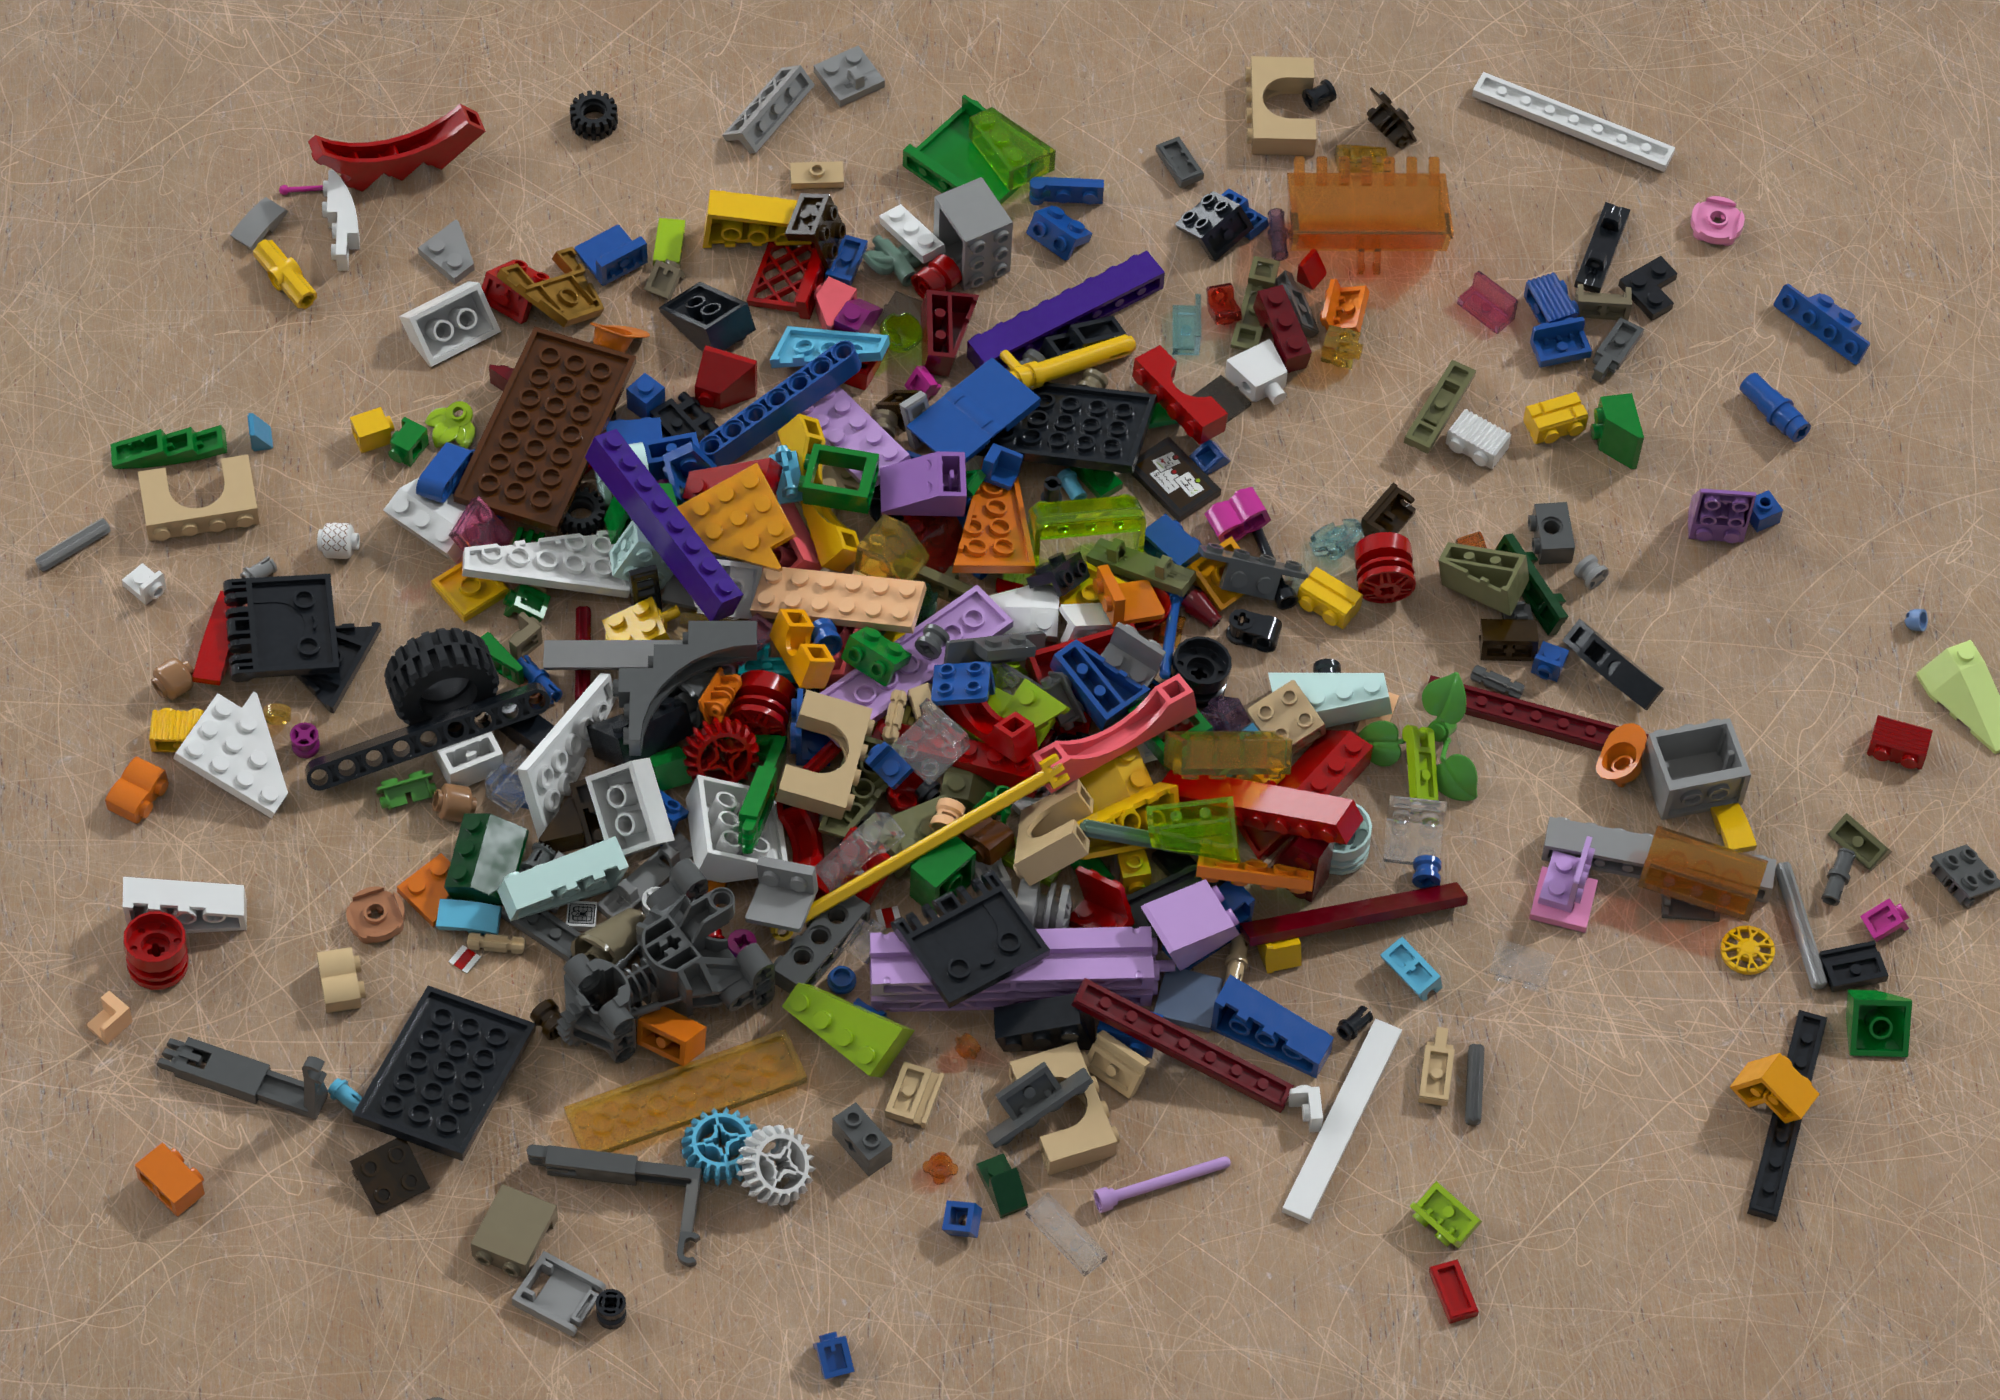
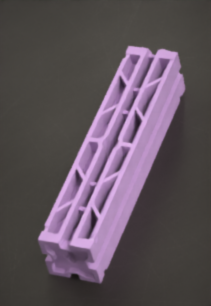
(1109, 956)

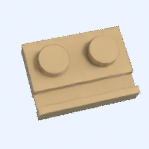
(1116, 1064)
(914, 1095)

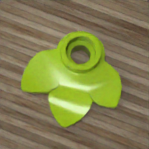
(451, 428)

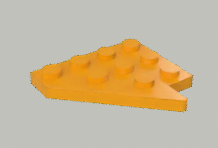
(740, 519)

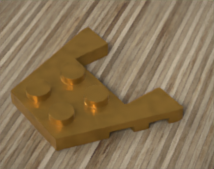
(563, 298)

